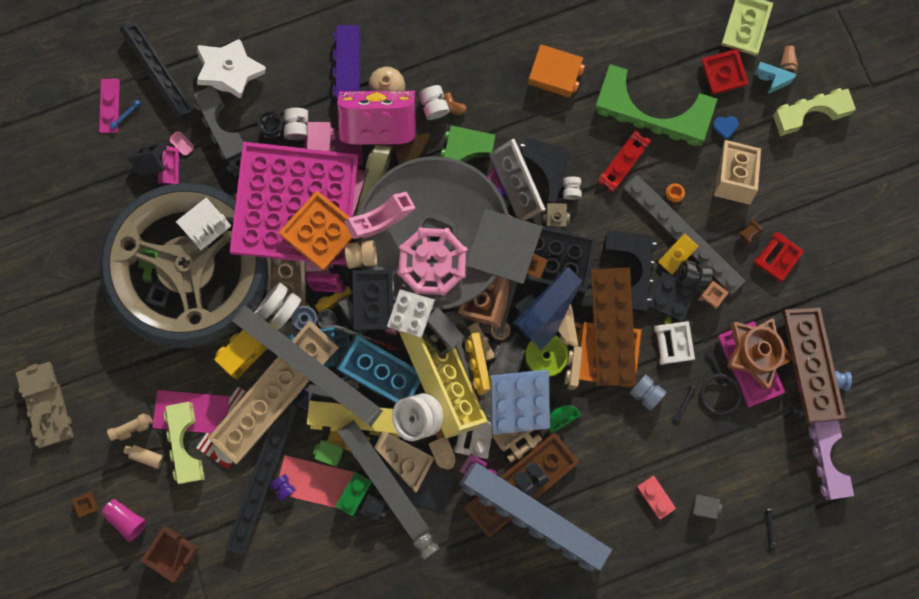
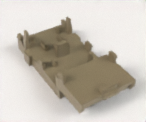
(44, 405)

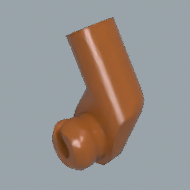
(454, 107)

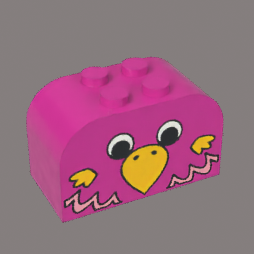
(376, 117)

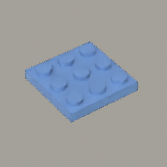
(519, 402)

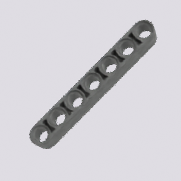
(383, 480)

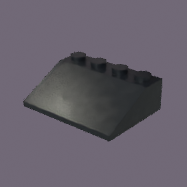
(561, 251)

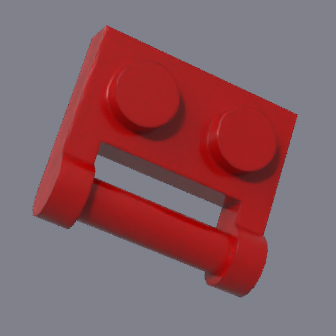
(784, 259)

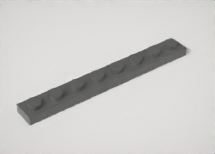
(676, 227)

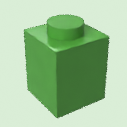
(328, 453)

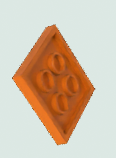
(318, 231)
(588, 360)

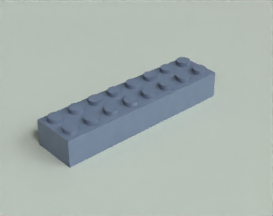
(535, 516)

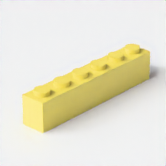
(337, 416)

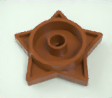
(758, 351)

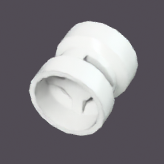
(571, 188)

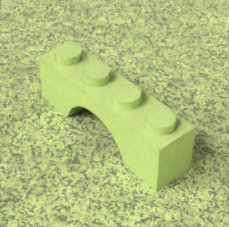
(836, 105)
(179, 419)

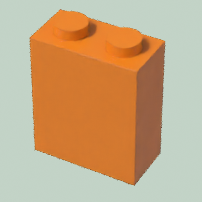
(556, 71)

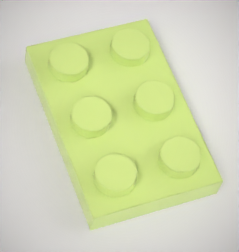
(747, 25)

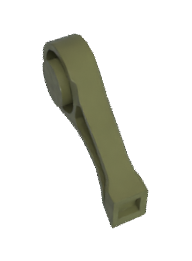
(377, 166)

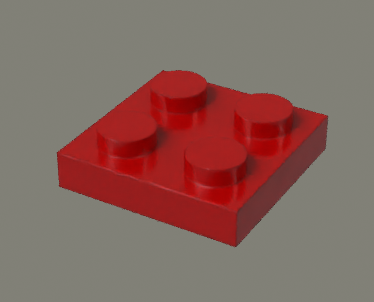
(724, 72)

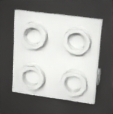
(203, 223)
(410, 313)

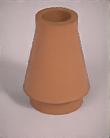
(789, 60)

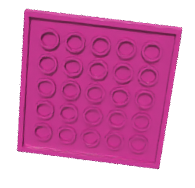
(276, 185)

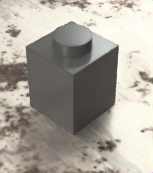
(706, 507)

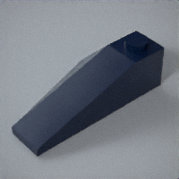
(546, 313)

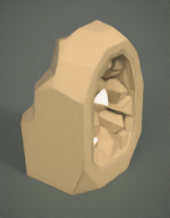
(443, 453)

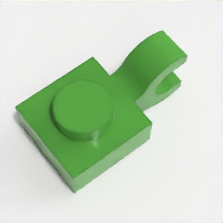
(148, 268)

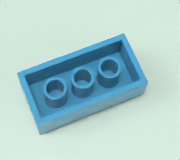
(378, 370)

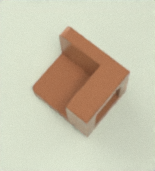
(713, 294)

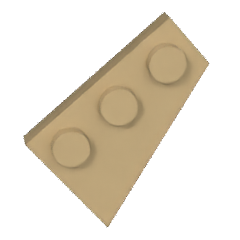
(405, 459)

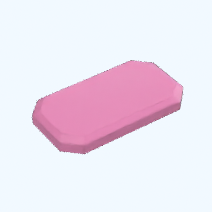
(182, 143)

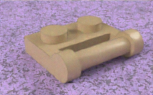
(123, 431)

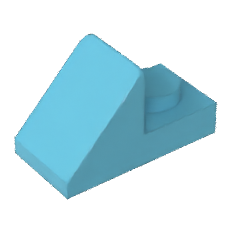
(778, 77)

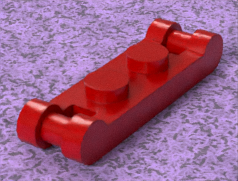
(624, 161)

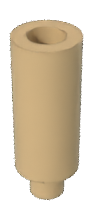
(144, 456)

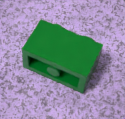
(354, 494)

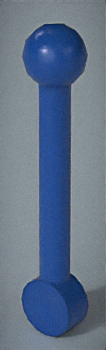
(113, 125)

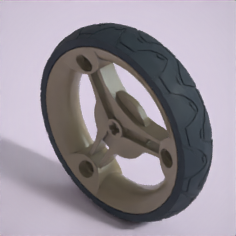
(121, 293)

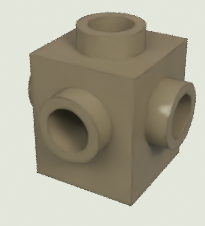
(556, 211)

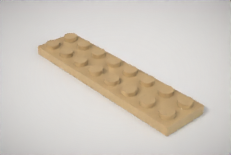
(269, 397)

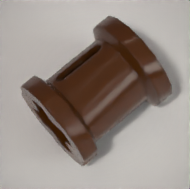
(750, 232)

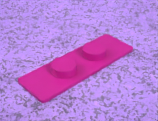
(109, 104)

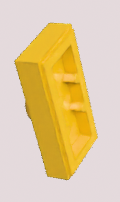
(677, 253)

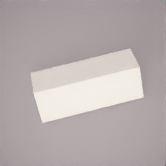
(517, 181)

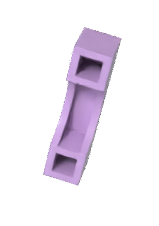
(834, 483)

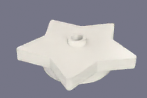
(227, 68)

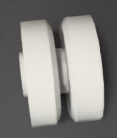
(275, 305)
(417, 417)

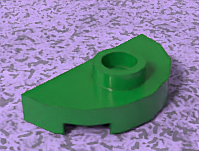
(562, 417)

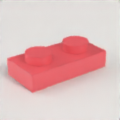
(656, 497)

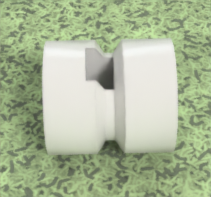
(433, 100)
(295, 123)

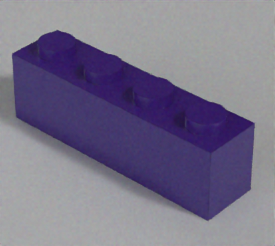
(347, 59)

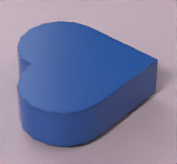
(725, 126)

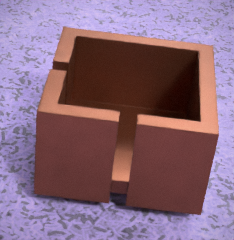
(170, 554)

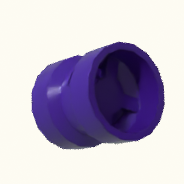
(282, 487)

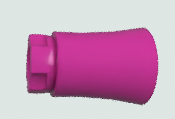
(124, 520)

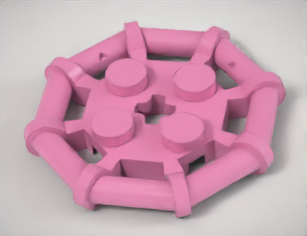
(424, 253)

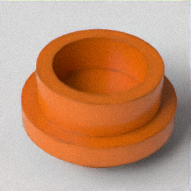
(675, 192)

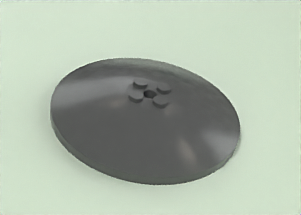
(444, 196)

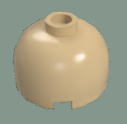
(386, 80)

